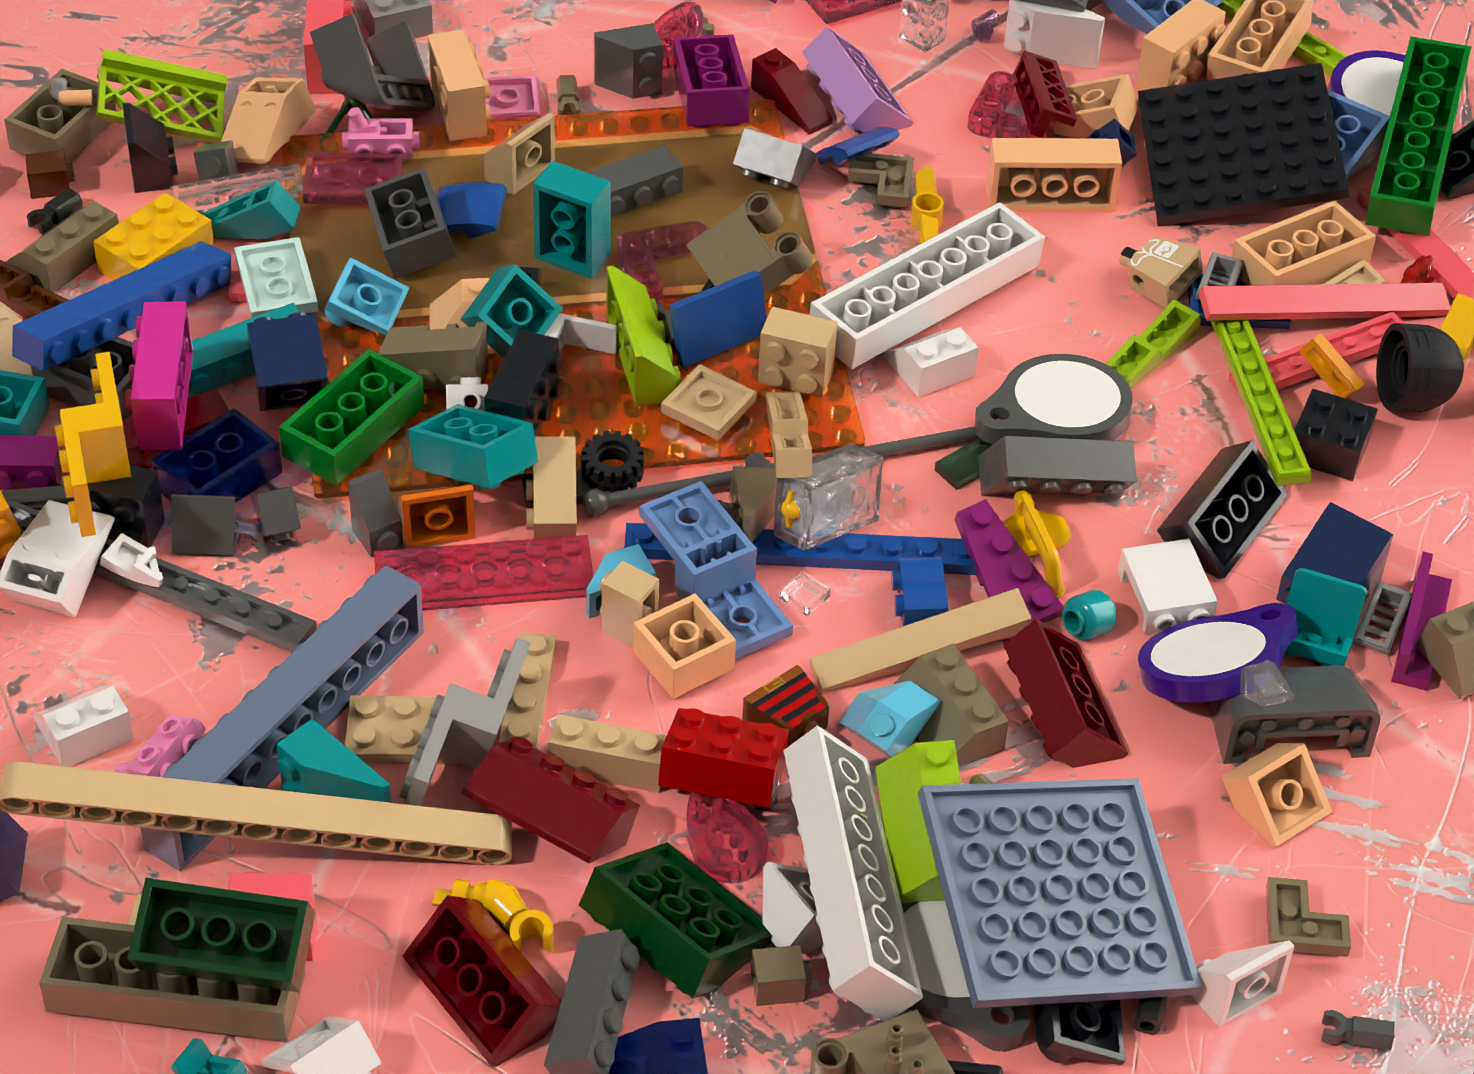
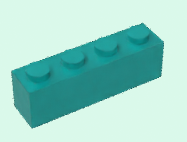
(226, 354)

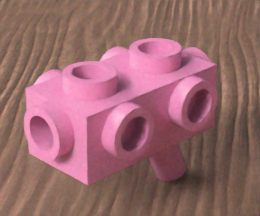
(380, 135)
(165, 746)

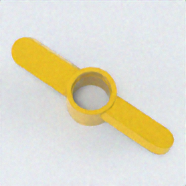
(926, 205)

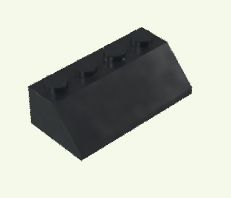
(1225, 508)

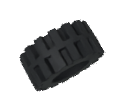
(612, 447)

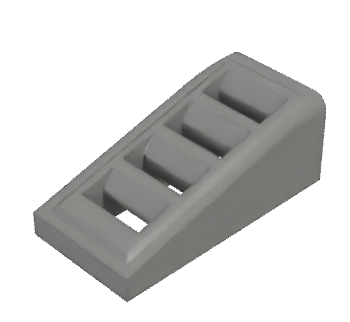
(1221, 271)
(1390, 596)

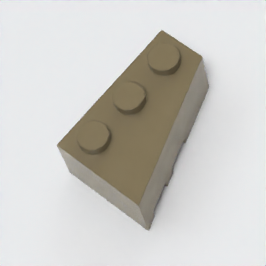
(439, 354)

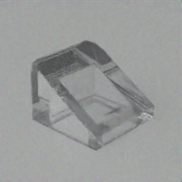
(1264, 684)

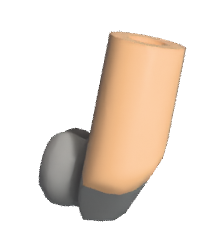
(69, 97)

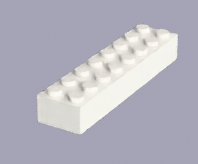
(929, 283)
(851, 876)

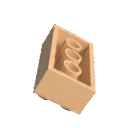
(1259, 37)
(1054, 174)
(1304, 248)

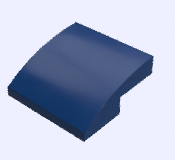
(858, 145)
(472, 207)

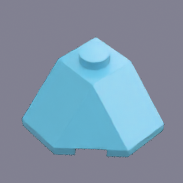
(890, 715)

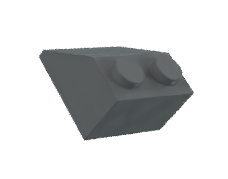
(629, 60)

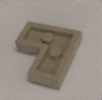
(888, 171)
(1308, 931)

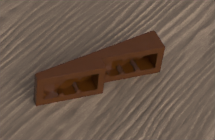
(22, 295)

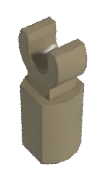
(567, 95)

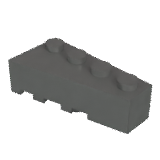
(1057, 466)

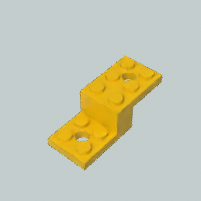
(93, 445)

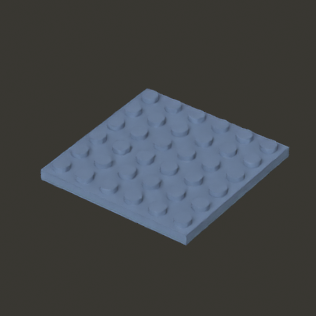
(1057, 892)

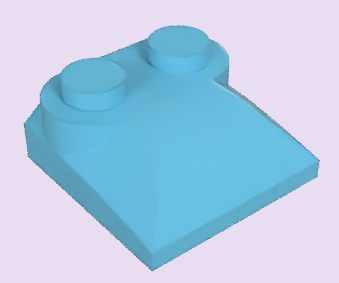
(365, 298)

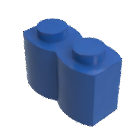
(920, 589)

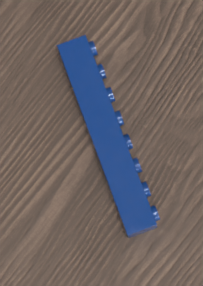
(113, 307)

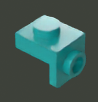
(199, 1060)

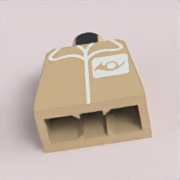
(1162, 269)

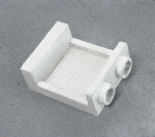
(1167, 584)

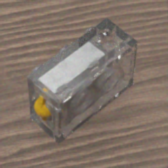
(831, 502)

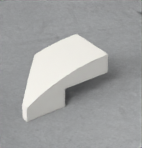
(132, 561)

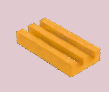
(1331, 366)

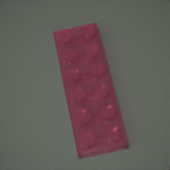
(495, 571)

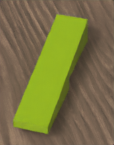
(1156, 343)

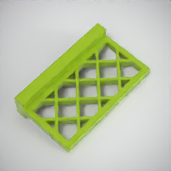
(163, 79)

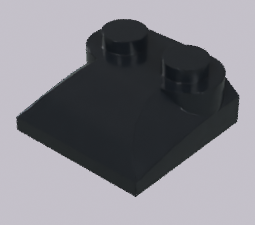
(1081, 1031)

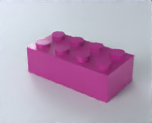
(160, 376)

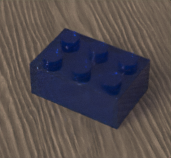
(220, 460)

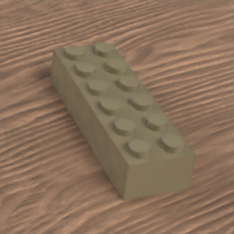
(94, 978)

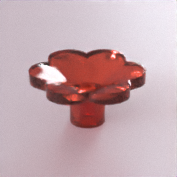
(1419, 271)

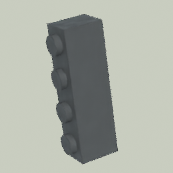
(642, 179)
(593, 1005)

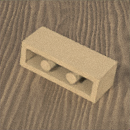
(553, 489)
(608, 751)

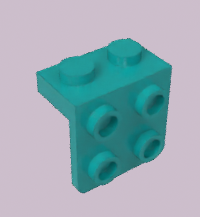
(1325, 615)

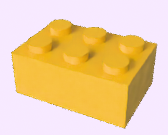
(150, 235)

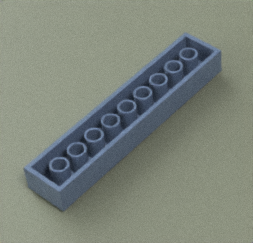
(310, 684)

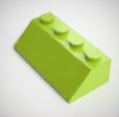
(640, 339)
(902, 816)

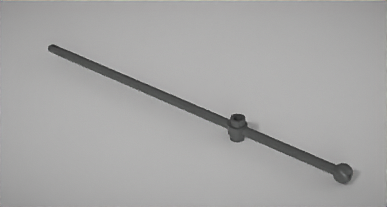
(596, 501)

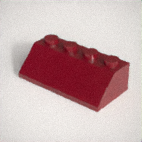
(1063, 697)
(552, 800)
(482, 980)

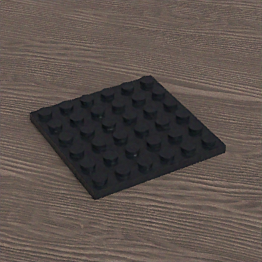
(1242, 144)

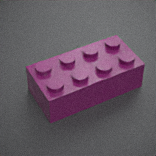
(711, 80)

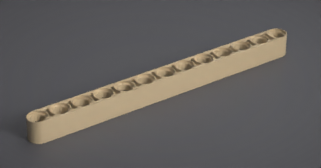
(253, 813)

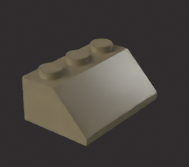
(66, 247)
(1449, 648)
(965, 709)

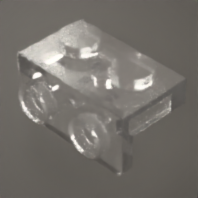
(924, 22)

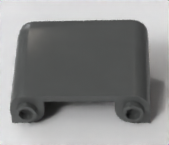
(1323, 704)

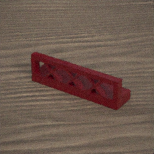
(1041, 92)

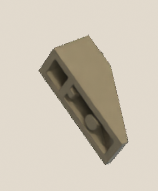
(753, 498)

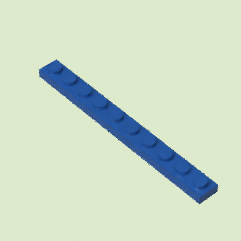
(843, 552)

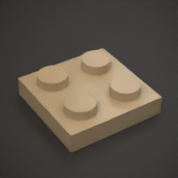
(708, 402)

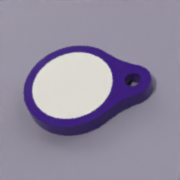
(1368, 78)
(1206, 655)

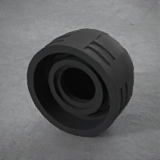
(1417, 368)

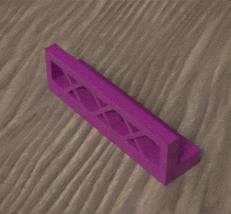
(1428, 600)

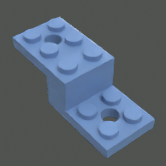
(716, 565)

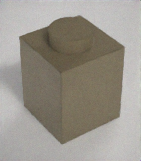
(779, 975)

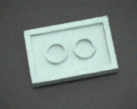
(275, 276)

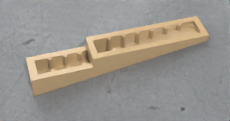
(789, 435)
(899, 648)

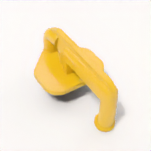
(1040, 534)

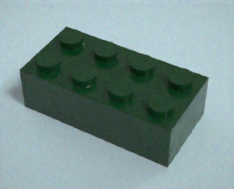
(222, 935)

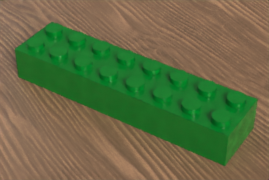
(1418, 136)

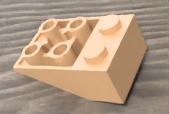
(267, 117)

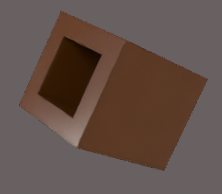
(48, 173)

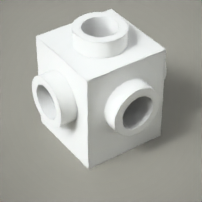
(468, 386)

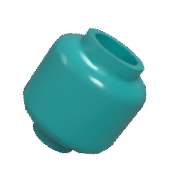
(1089, 615)

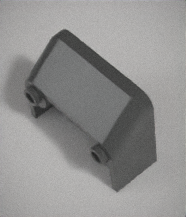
(398, 72)

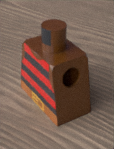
(789, 703)

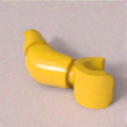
(506, 907)

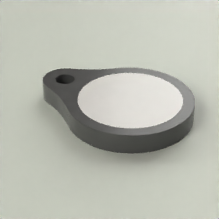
(1057, 399)
(944, 983)

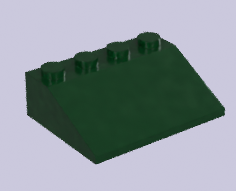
(676, 917)

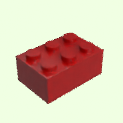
(723, 757)

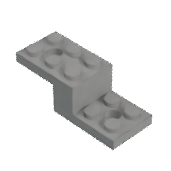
(463, 725)

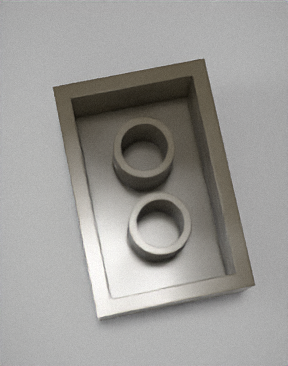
(48, 125)

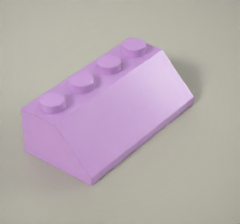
(853, 84)

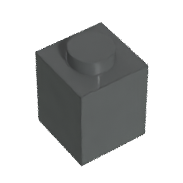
(216, 160)

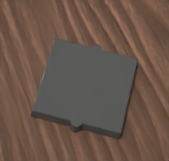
(203, 524)

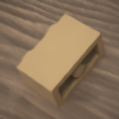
(626, 598)

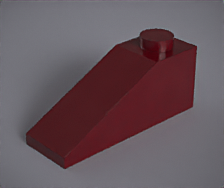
(780, 79)

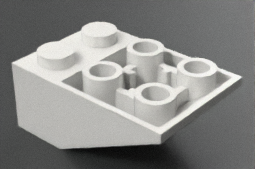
(52, 561)

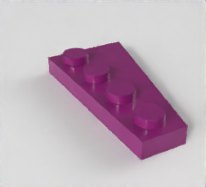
(1003, 563)

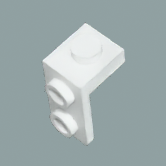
(584, 333)

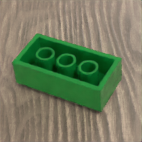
(352, 417)

